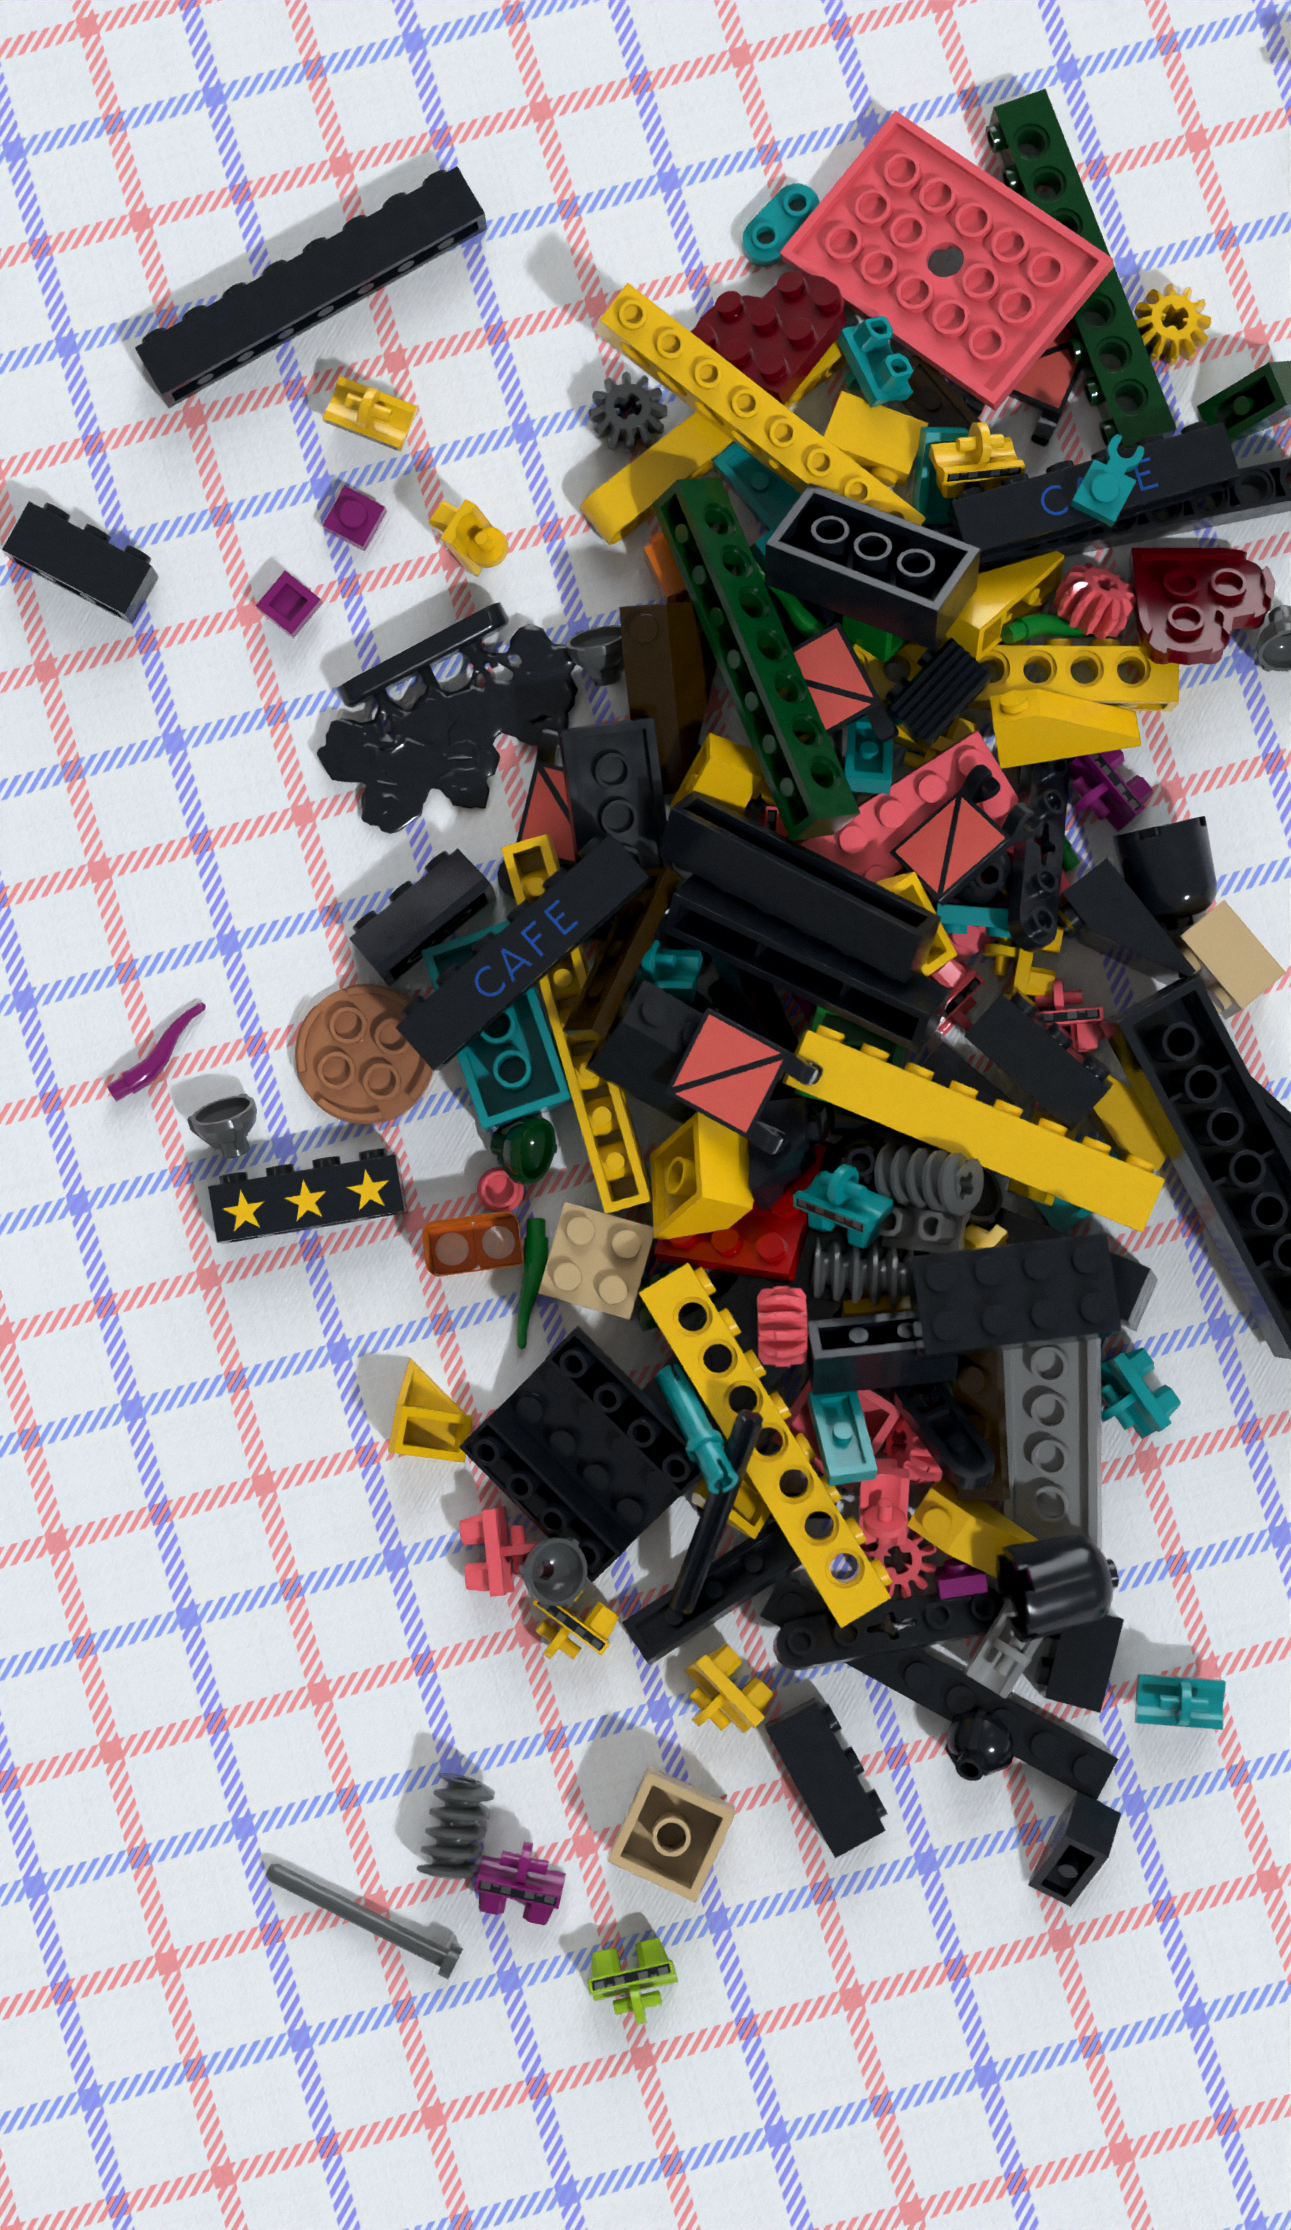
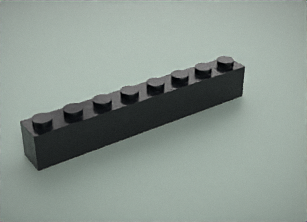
(312, 286)

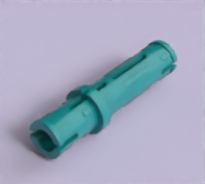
(703, 1442)

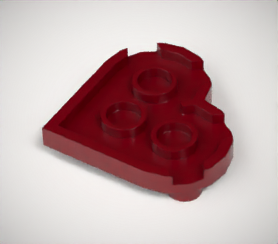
(776, 336)
(1195, 599)

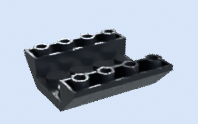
(584, 1452)

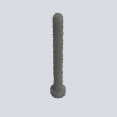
(366, 1919)

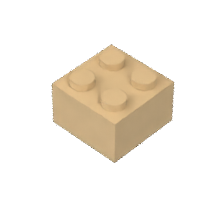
(1228, 960)
(597, 1261)
(671, 1833)

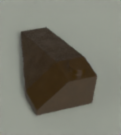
(668, 679)

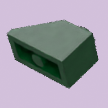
(1252, 402)

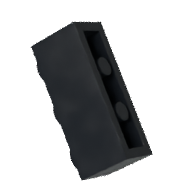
(81, 560)
(1040, 1058)
(869, 1354)
(827, 1776)

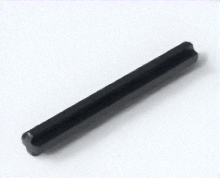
(715, 1515)

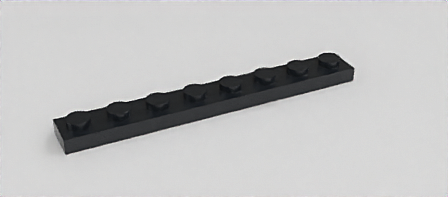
(953, 1693)

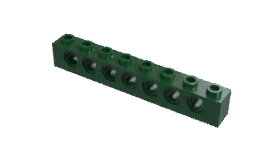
(1035, 123)
(755, 658)

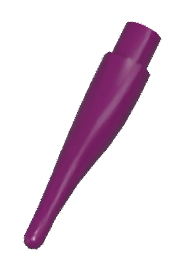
(149, 1069)

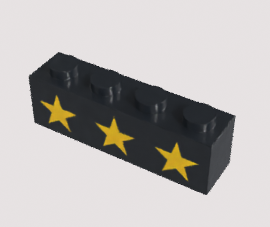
(307, 1198)

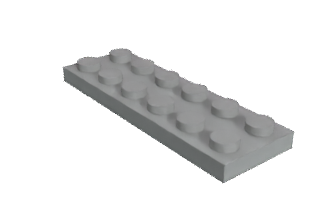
(1054, 1439)

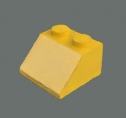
(699, 1179)

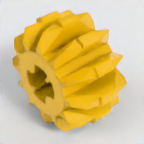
(1172, 309)

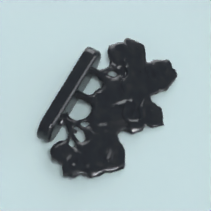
(446, 734)

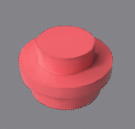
(498, 1191)

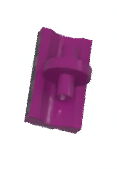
(1105, 790)
(519, 1879)

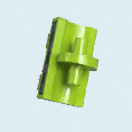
(611, 1981)

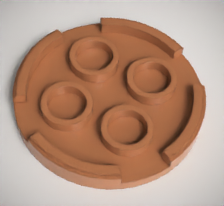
(357, 1059)

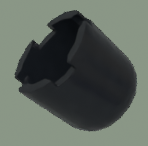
(1170, 869)
(1055, 1585)

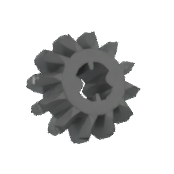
(620, 399)

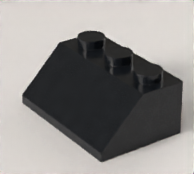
(422, 915)
(647, 1047)

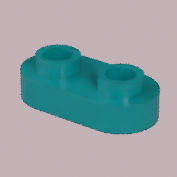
(779, 222)

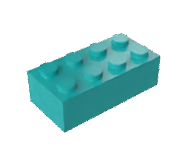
(513, 1062)

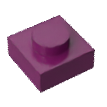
(354, 518)
(289, 604)
(959, 1579)

